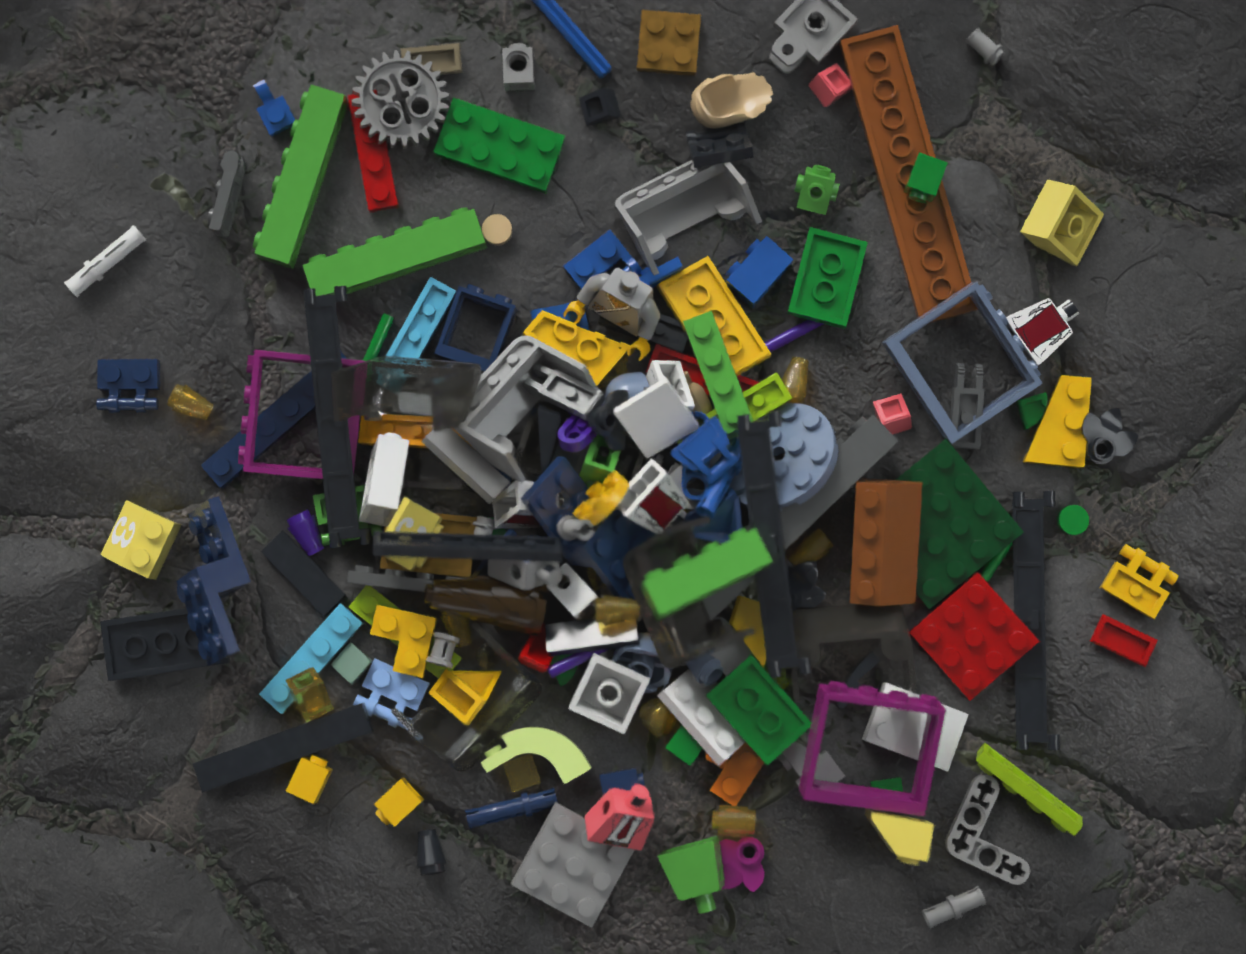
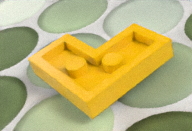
(412, 632)

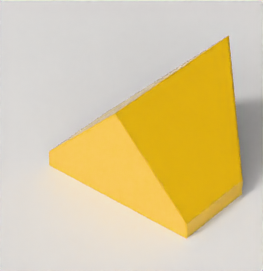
(745, 616)
(464, 691)

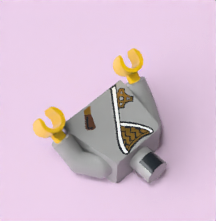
(622, 301)

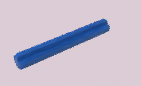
(574, 36)

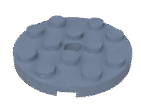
(808, 459)

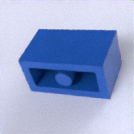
(758, 271)

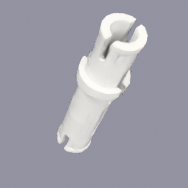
(104, 261)

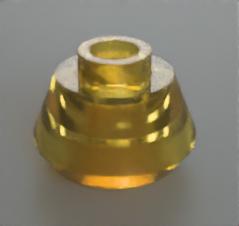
(657, 717)

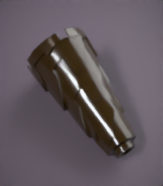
(489, 602)

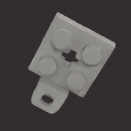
(801, 40)

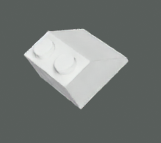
(608, 693)

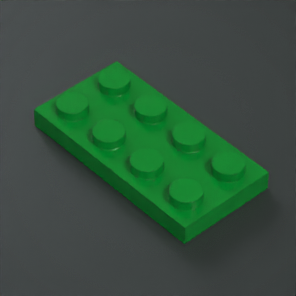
(499, 145)

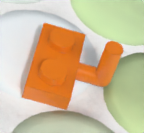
(736, 774)

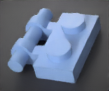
(399, 687)

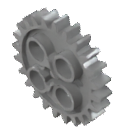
(375, 107)

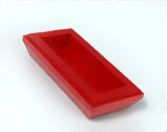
(1123, 640)
(534, 652)

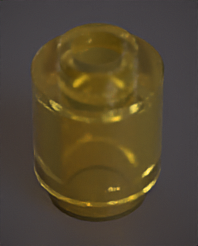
(734, 821)

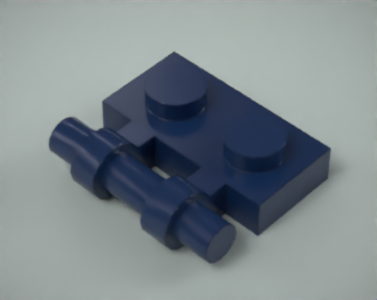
(128, 374)

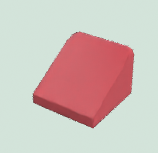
(830, 84)
(893, 413)

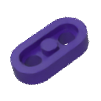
(575, 434)

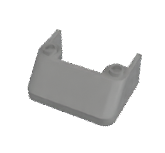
(680, 201)
(504, 402)

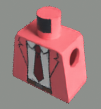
(621, 818)

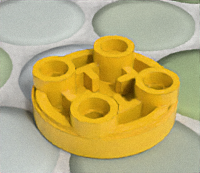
(602, 498)

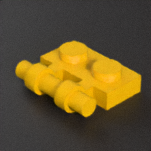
(1133, 588)

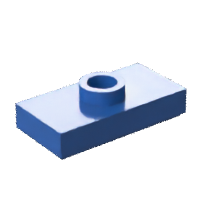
(665, 271)

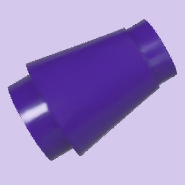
(306, 532)

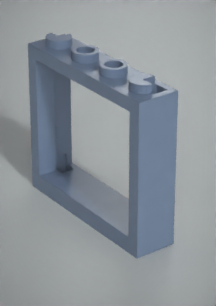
(1011, 344)

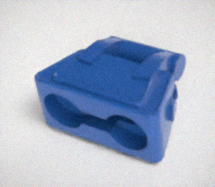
(702, 447)

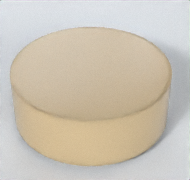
(497, 229)

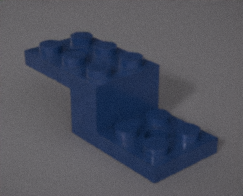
(611, 536)
(207, 584)

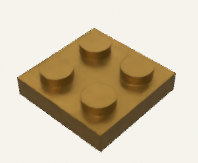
(668, 42)

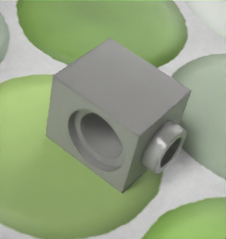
(518, 80)

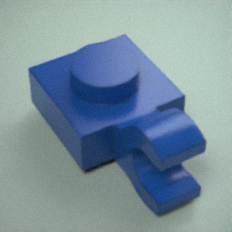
(275, 112)

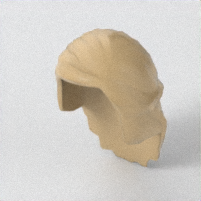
(730, 99)

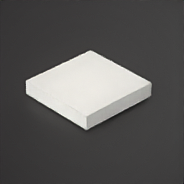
(656, 418)

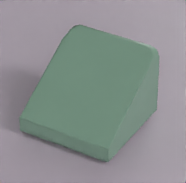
(351, 663)

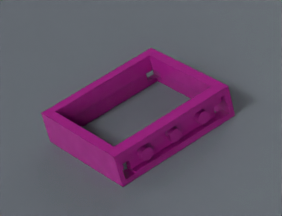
(249, 422)
(870, 797)

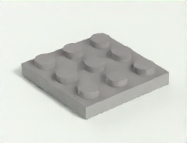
(569, 869)

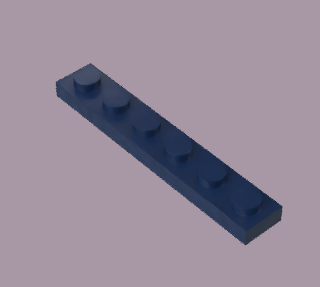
(271, 427)

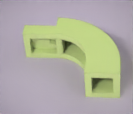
(552, 745)

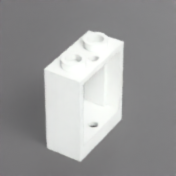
(384, 479)

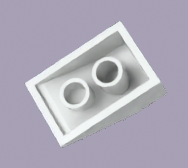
(904, 730)

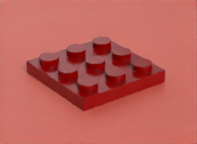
(974, 636)

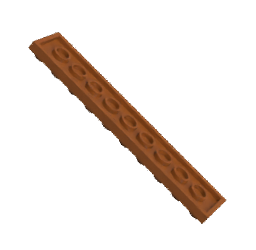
(895, 137)

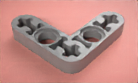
(974, 843)

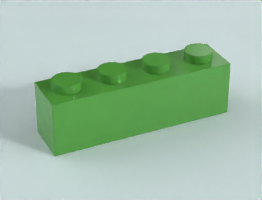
(717, 371)
(705, 574)

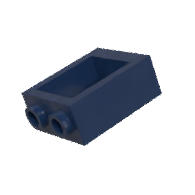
(475, 295)

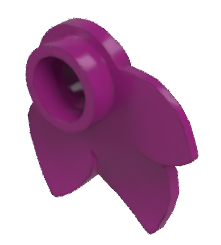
(740, 868)

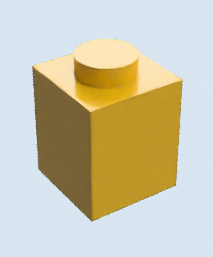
(310, 778)
(397, 803)

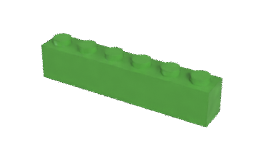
(301, 176)
(398, 254)

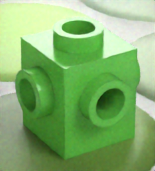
(816, 199)

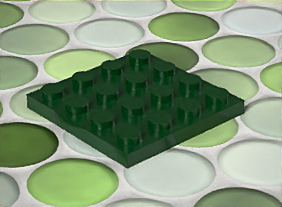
(958, 525)

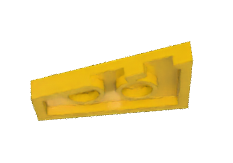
(582, 345)
(1060, 435)

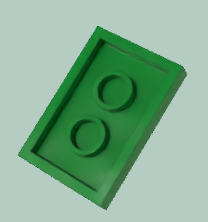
(827, 278)
(759, 710)

